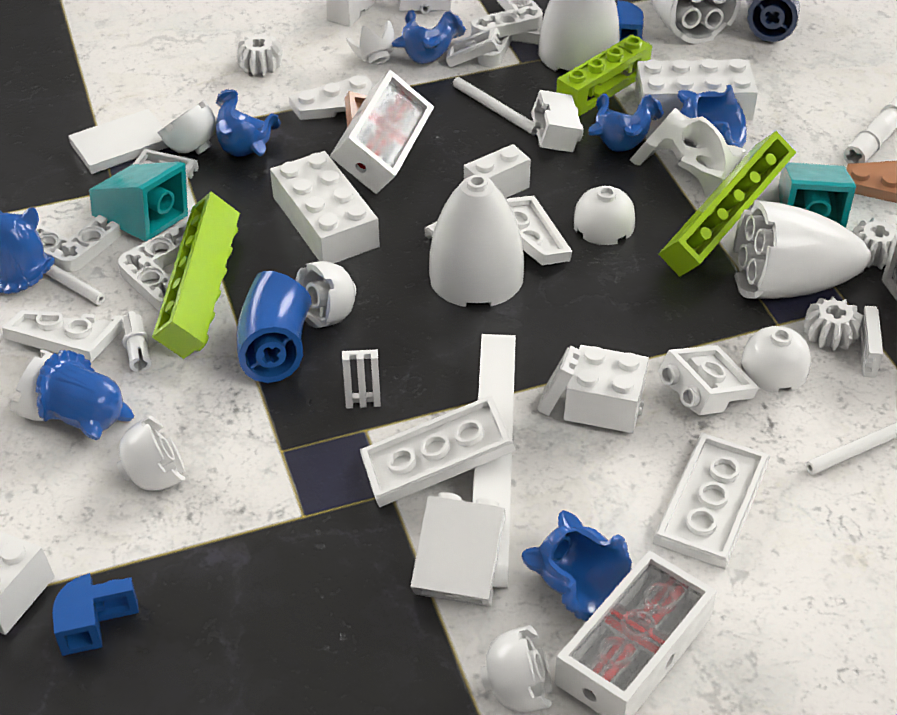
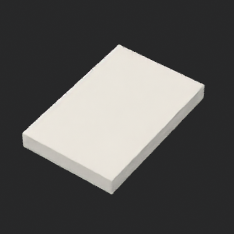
(118, 140)

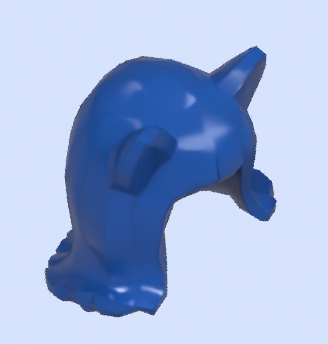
(426, 44)
(720, 110)
(622, 130)
(239, 132)
(21, 252)
(78, 395)
(580, 564)

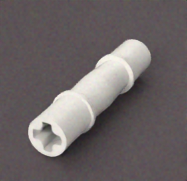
(870, 139)

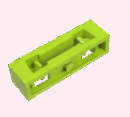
(603, 73)

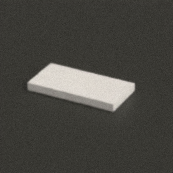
(436, 450)
(712, 500)

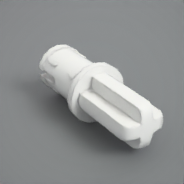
(135, 341)

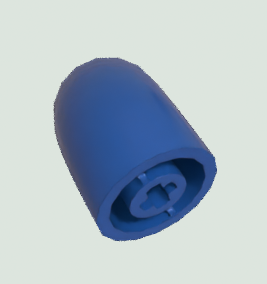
(272, 327)

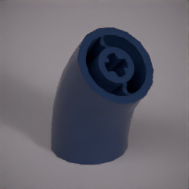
(773, 18)

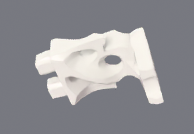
(710, 159)

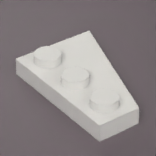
(328, 99)
(538, 232)
(55, 333)

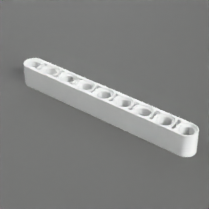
(494, 478)

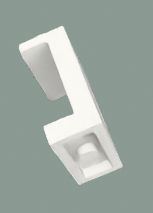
(458, 549)

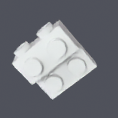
(705, 378)

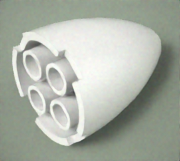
(697, 19)
(577, 31)
(476, 246)
(793, 252)

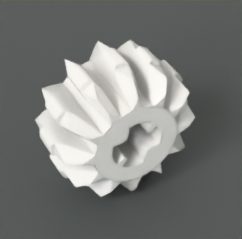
(259, 54)
(878, 239)
(833, 323)

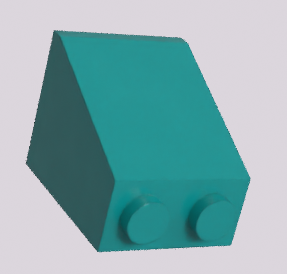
(819, 189)
(143, 198)

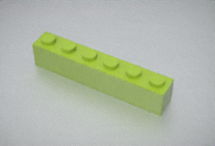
(727, 204)
(197, 276)

